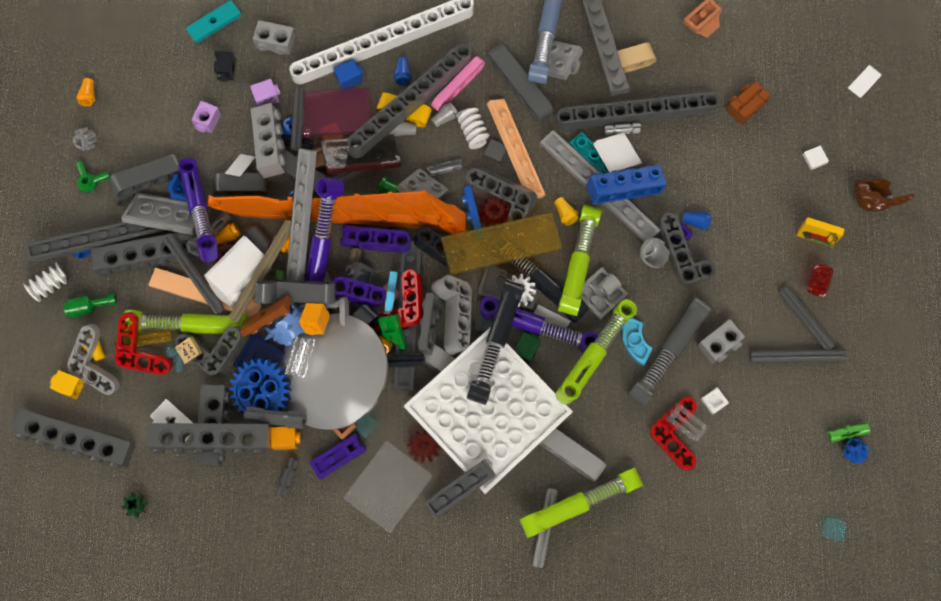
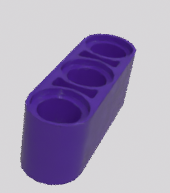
(376, 234)
(366, 289)

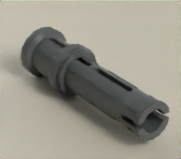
(221, 220)

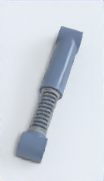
(547, 31)

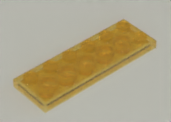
(501, 243)

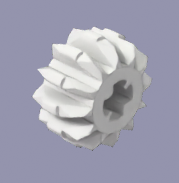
(528, 291)

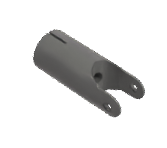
(260, 240)

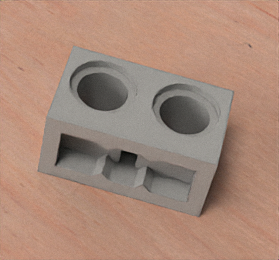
(275, 33)
(718, 339)

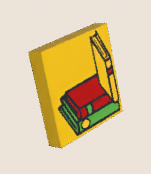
(820, 232)

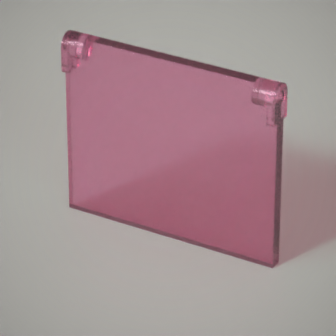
(335, 112)

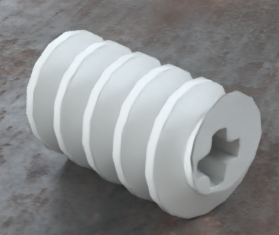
(472, 127)
(46, 282)

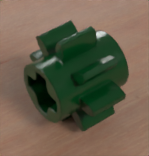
(138, 500)

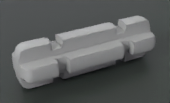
(622, 128)

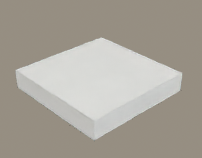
(617, 153)

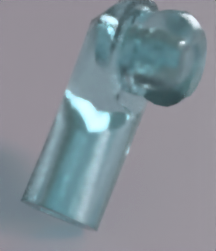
(178, 362)

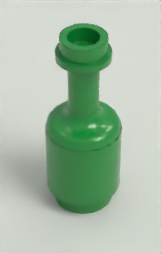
(85, 305)

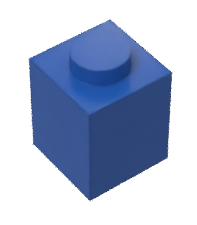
(348, 74)

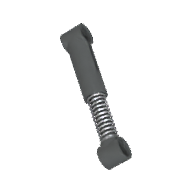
(671, 350)

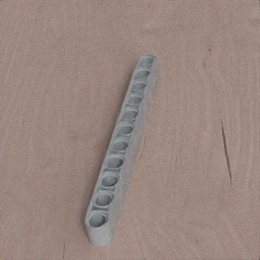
(555, 442)

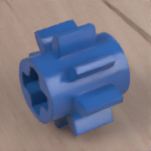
(856, 451)

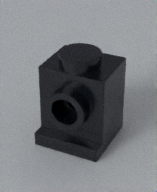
(224, 65)

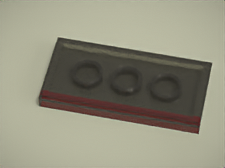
(381, 156)

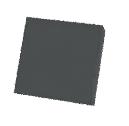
(495, 151)

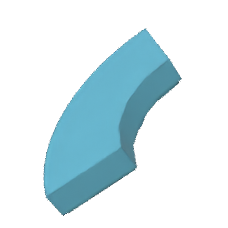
(391, 290)
(634, 341)

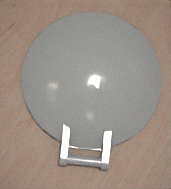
(342, 374)

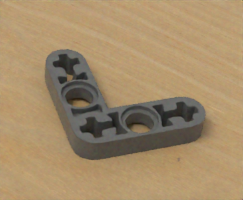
(212, 356)

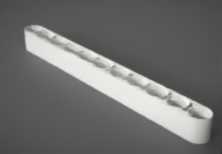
(375, 46)

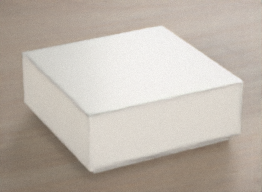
(815, 157)
(715, 401)

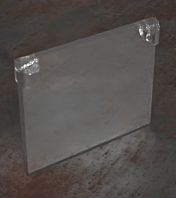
(388, 486)

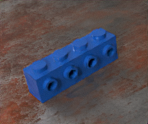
(626, 184)

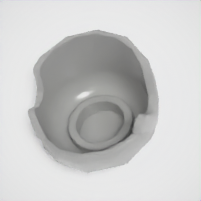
(654, 253)

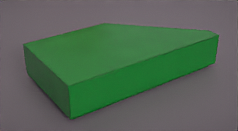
(392, 330)

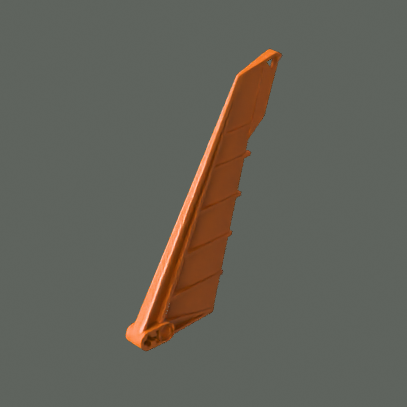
(386, 210)

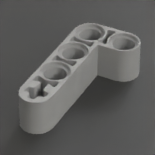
(457, 314)

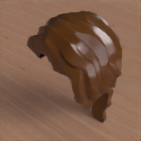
(876, 196)

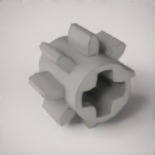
(84, 139)

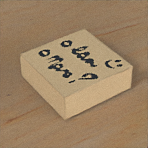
(188, 350)

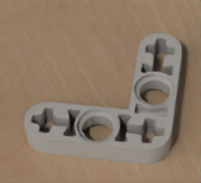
(87, 366)

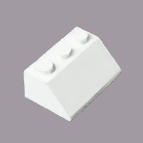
(234, 271)

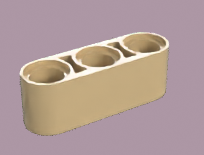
(636, 57)

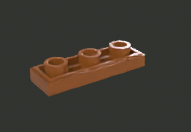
(266, 316)

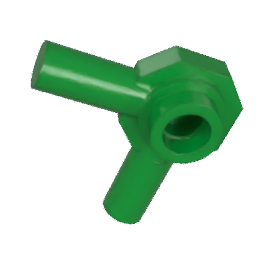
(88, 182)

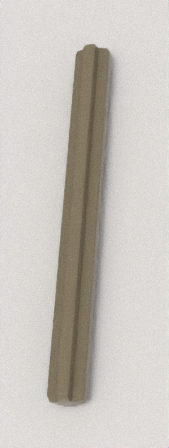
(261, 271)

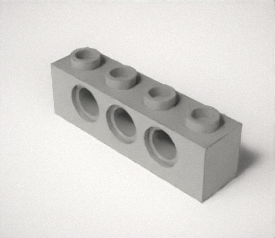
(268, 140)

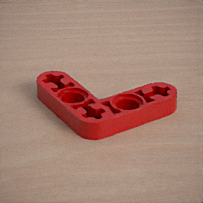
(406, 312)
(130, 350)
(668, 429)

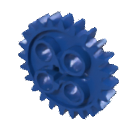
(247, 380)

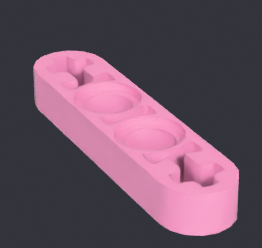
(458, 83)

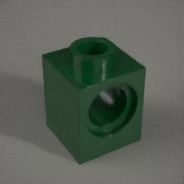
(527, 347)

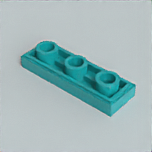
(222, 16)
(586, 149)

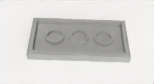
(159, 213)

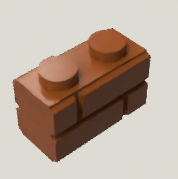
(748, 102)

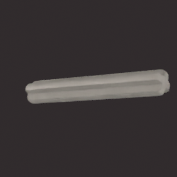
(543, 537)

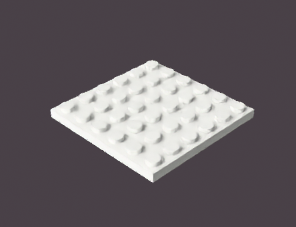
(504, 430)

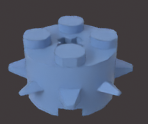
(286, 328)

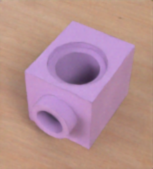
(265, 92)
(206, 110)

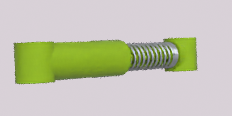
(579, 262)
(187, 323)
(595, 353)
(579, 503)

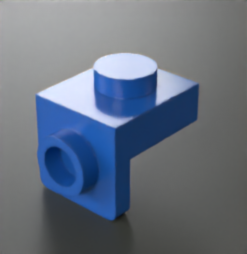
(176, 188)

